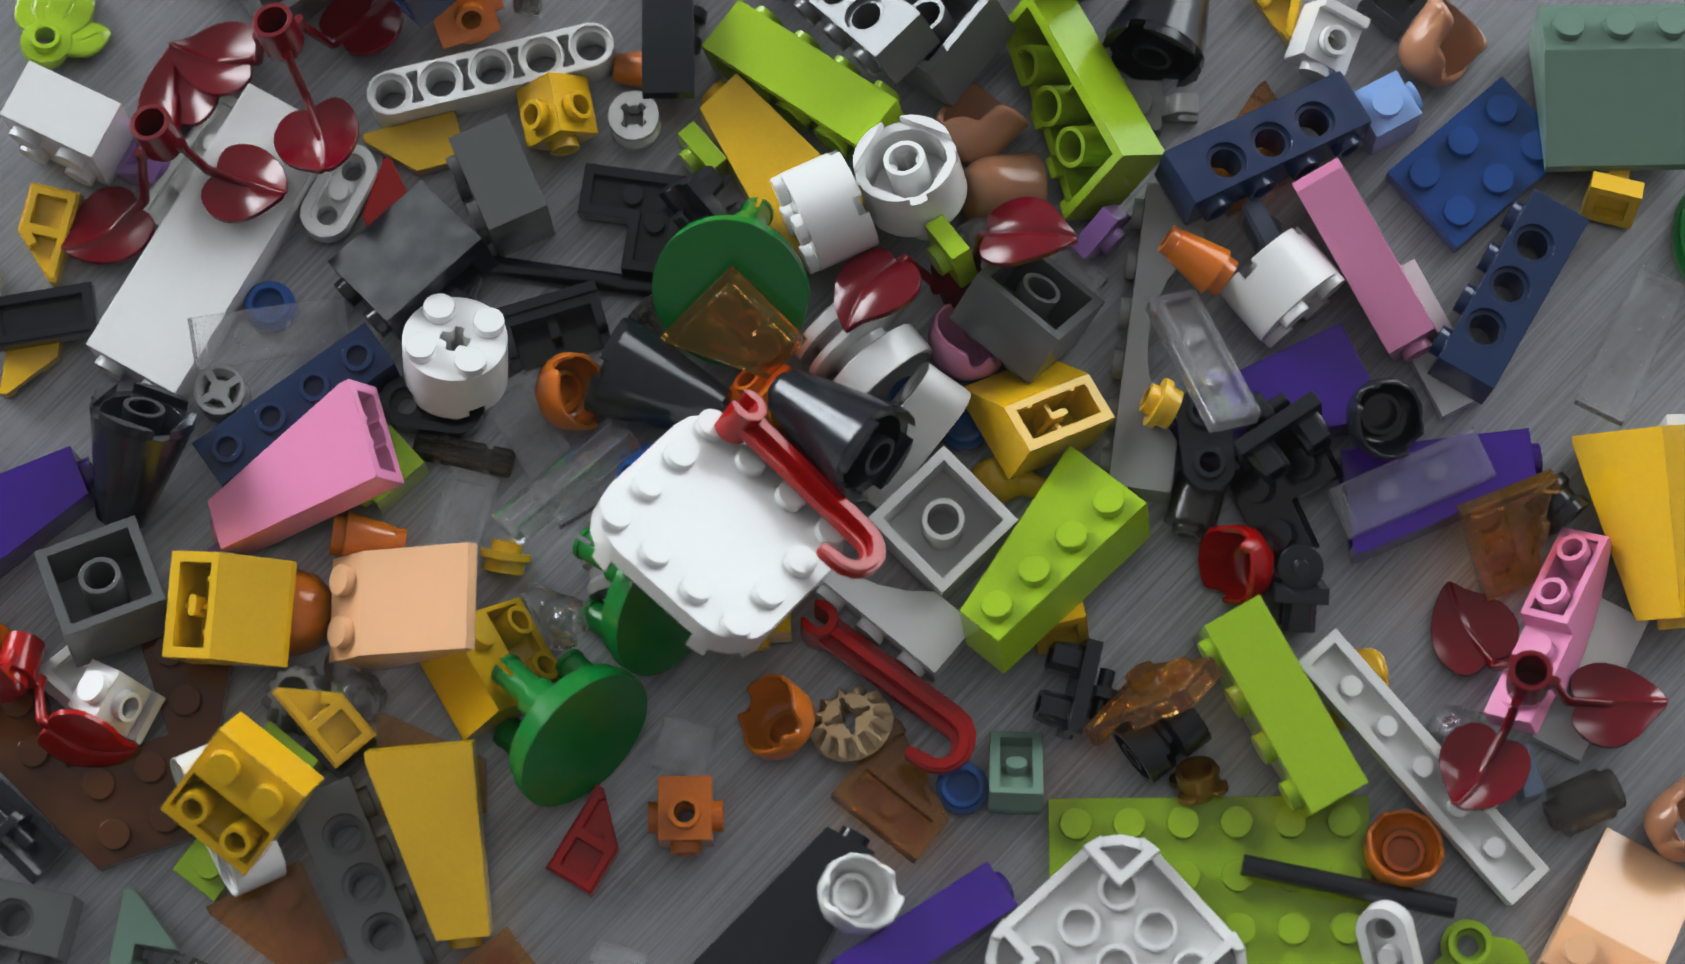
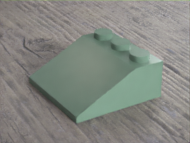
(1610, 86)

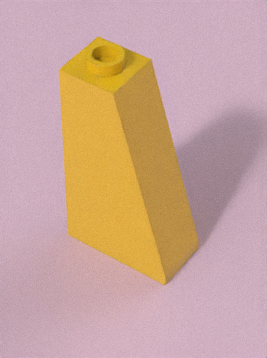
(754, 142)
(1640, 503)
(439, 826)

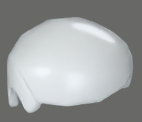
(858, 894)

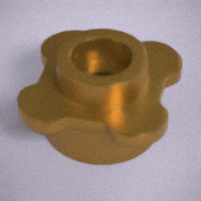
(1198, 780)

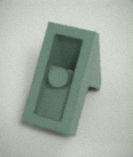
(1015, 773)
(139, 930)

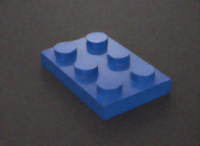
(1473, 165)

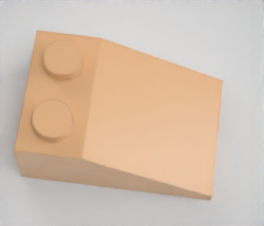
(402, 605)
(1620, 908)

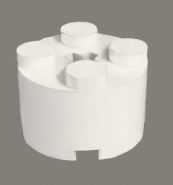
(909, 175)
(824, 211)
(1282, 286)
(455, 356)

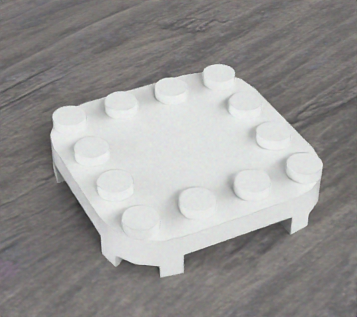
(712, 536)
(1115, 907)

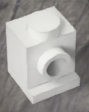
(1316, 25)
(117, 700)

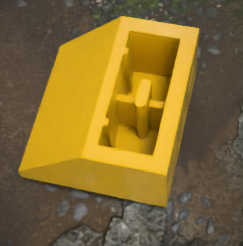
(1037, 420)
(229, 609)
(465, 678)
(242, 792)

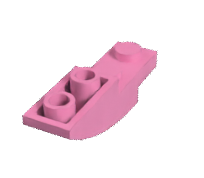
(1558, 618)

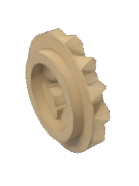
(872, 723)

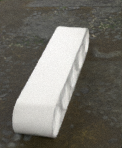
(467, 68)

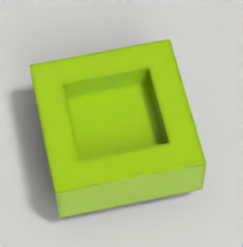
(700, 151)
(949, 252)
(200, 871)

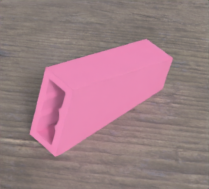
(1366, 261)
(310, 473)

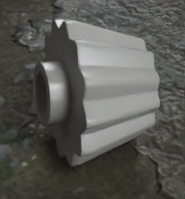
(296, 678)

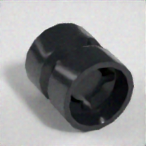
(1155, 746)

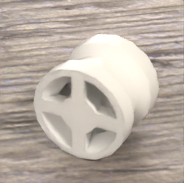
(641, 130)

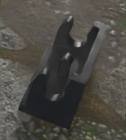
(554, 324)

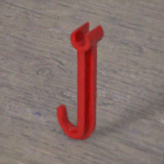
(746, 423)
(898, 684)

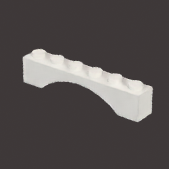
(914, 623)

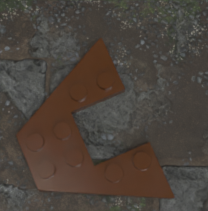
(115, 808)

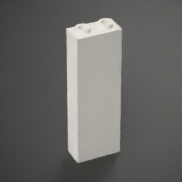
(197, 262)

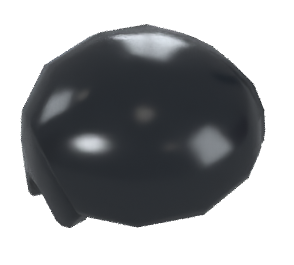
(1384, 418)

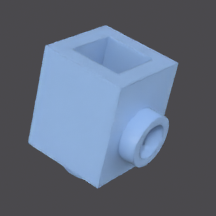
(1393, 111)

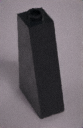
(786, 918)

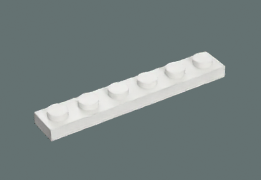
(1413, 762)

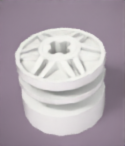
(864, 357)

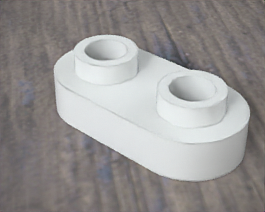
(340, 196)
(1385, 946)

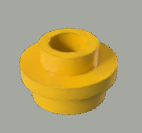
(1160, 404)
(504, 557)

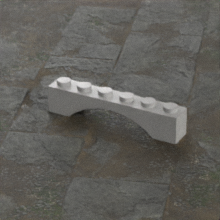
(1140, 455)

